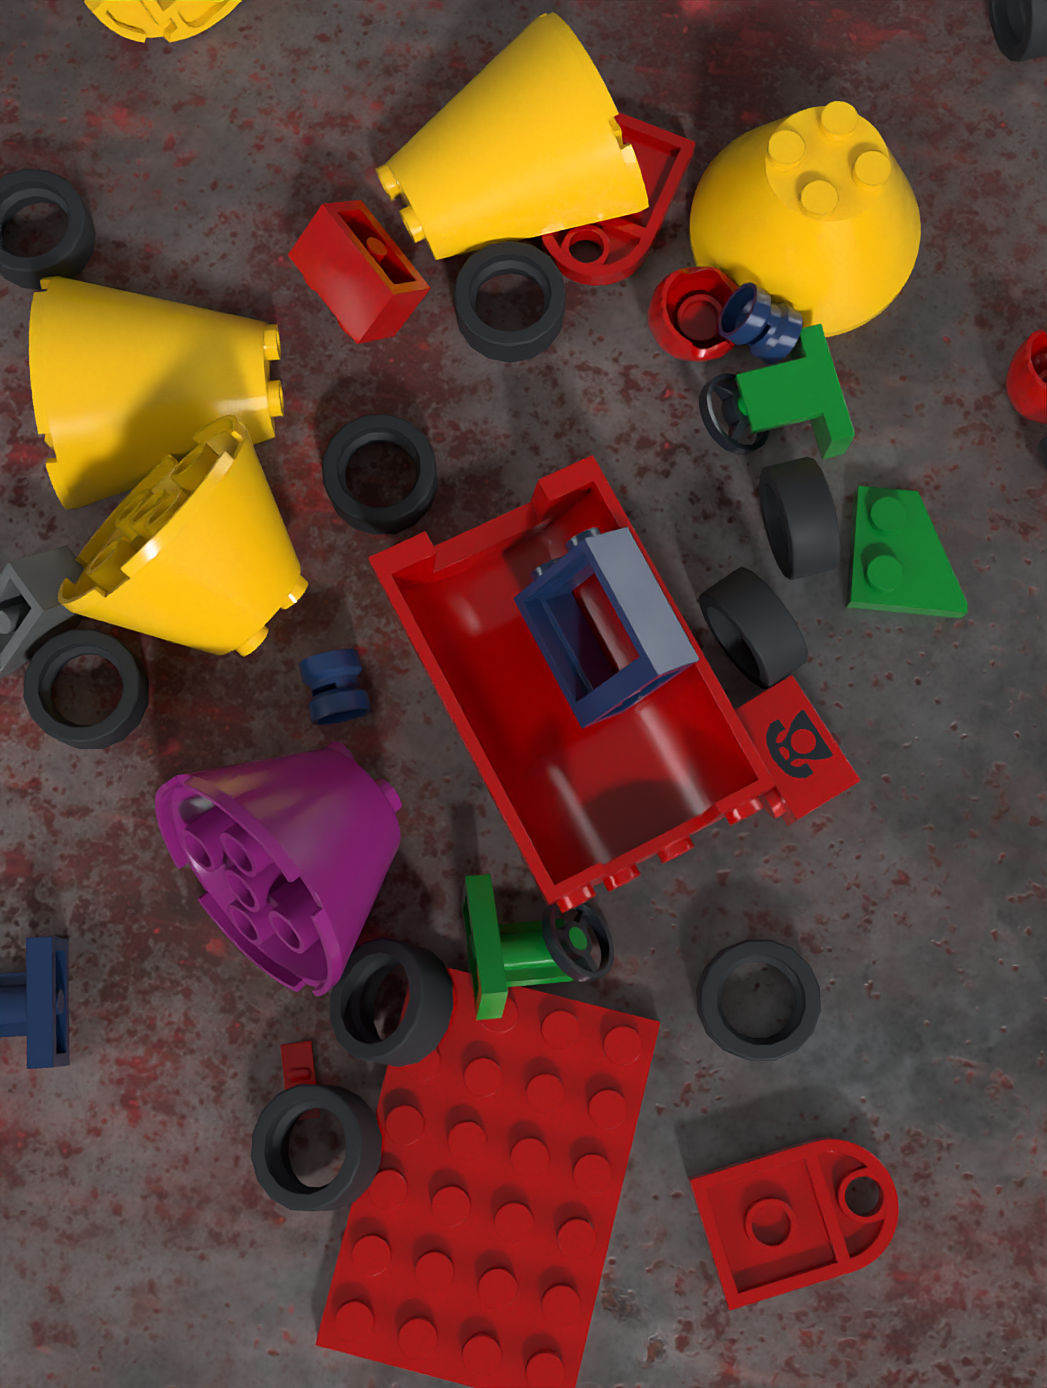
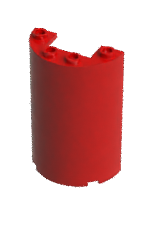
(572, 796)

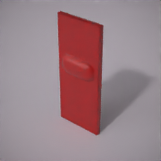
(299, 1069)

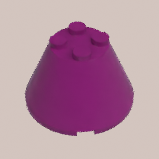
(285, 855)

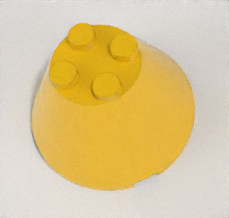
(810, 216)
(193, 551)

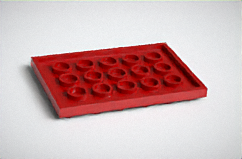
(493, 1194)

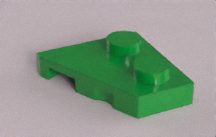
(899, 557)

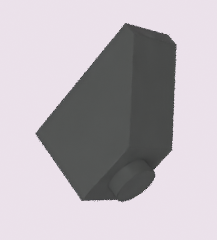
(31, 604)

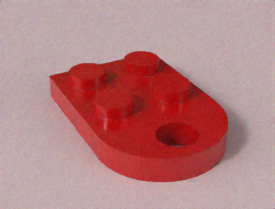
(628, 238)
(786, 1218)

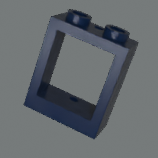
(569, 642)

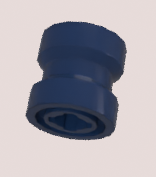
(756, 321)
(335, 687)

